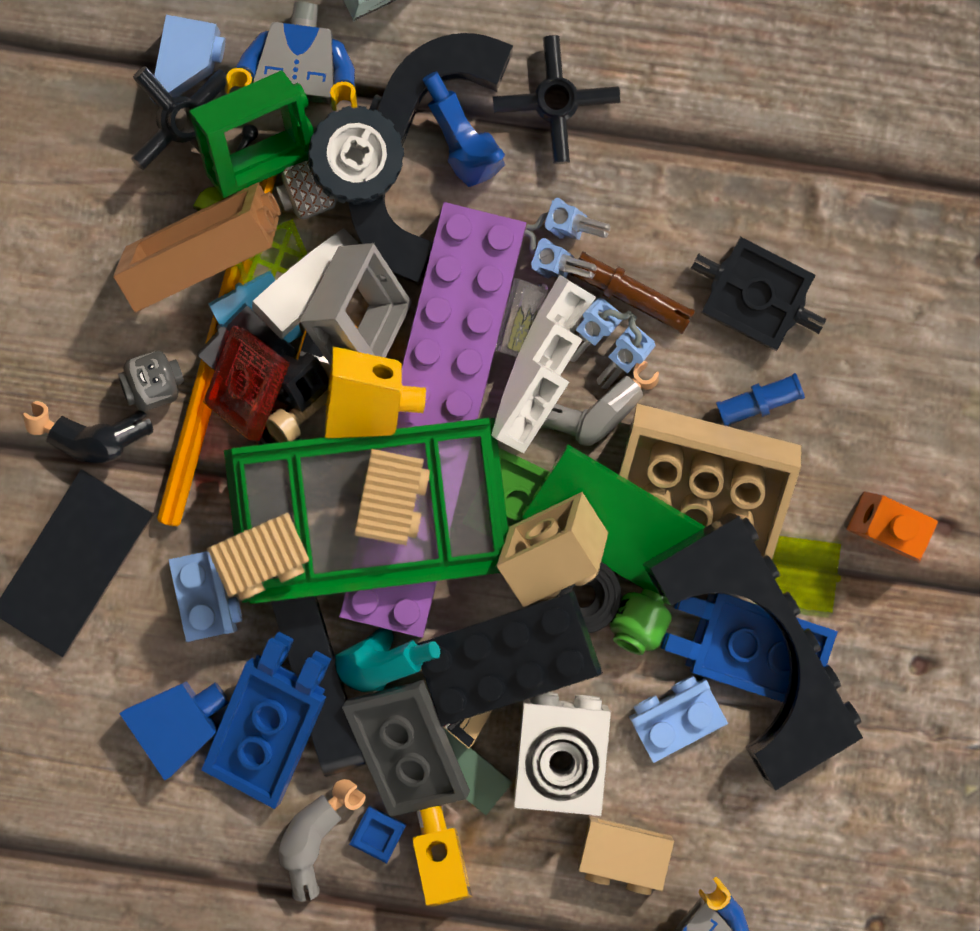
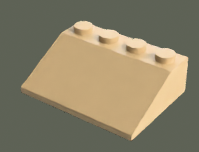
(712, 470)

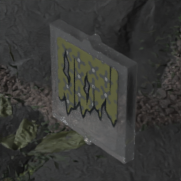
(519, 315)

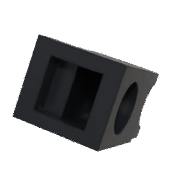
(303, 381)

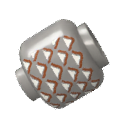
(302, 193)

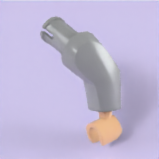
(605, 414)
(304, 835)

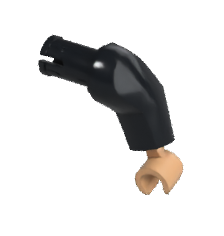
(87, 444)

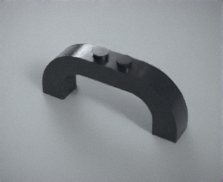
(454, 58)

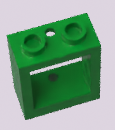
(264, 158)

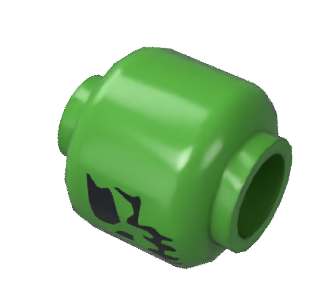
(640, 622)

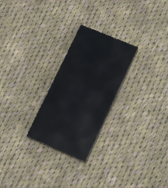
(73, 562)

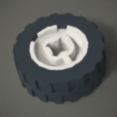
(355, 155)

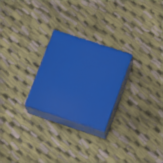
(378, 834)

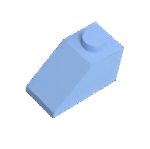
(187, 53)

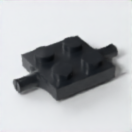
(758, 293)

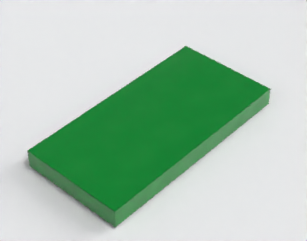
(635, 519)

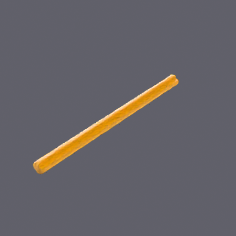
(196, 416)

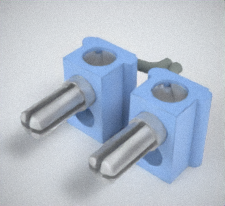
(562, 221)
(632, 345)

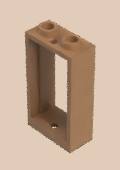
(197, 247)

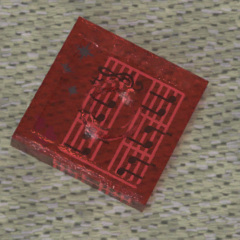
(246, 383)

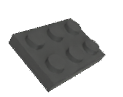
(406, 748)

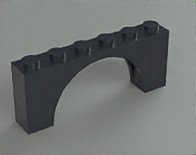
(813, 716)

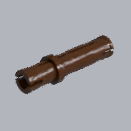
(632, 292)

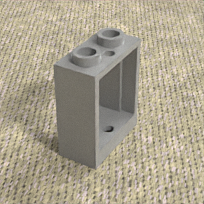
(387, 301)

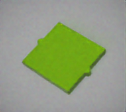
(808, 571)

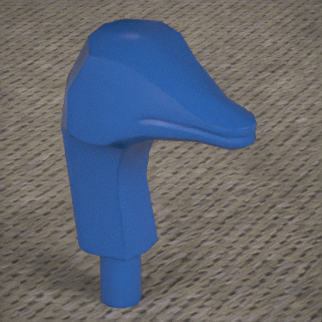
(471, 154)

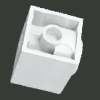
(562, 726)

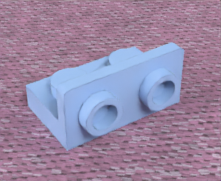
(202, 598)
(678, 718)

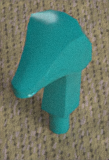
(371, 665)

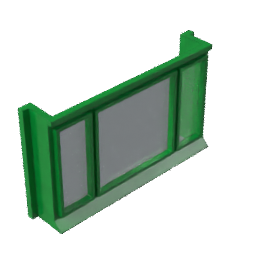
(322, 491)

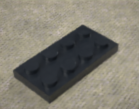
(510, 659)

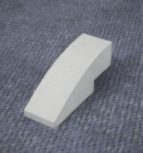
(288, 297)

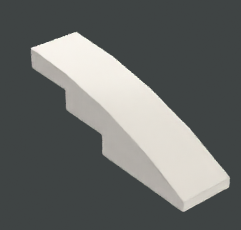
(536, 377)

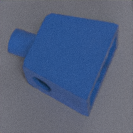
(175, 724)

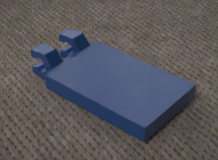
(740, 645)
(267, 723)

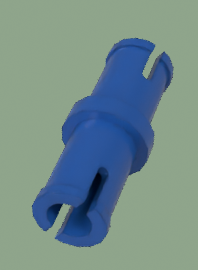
(760, 400)

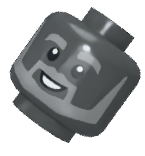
(150, 380)

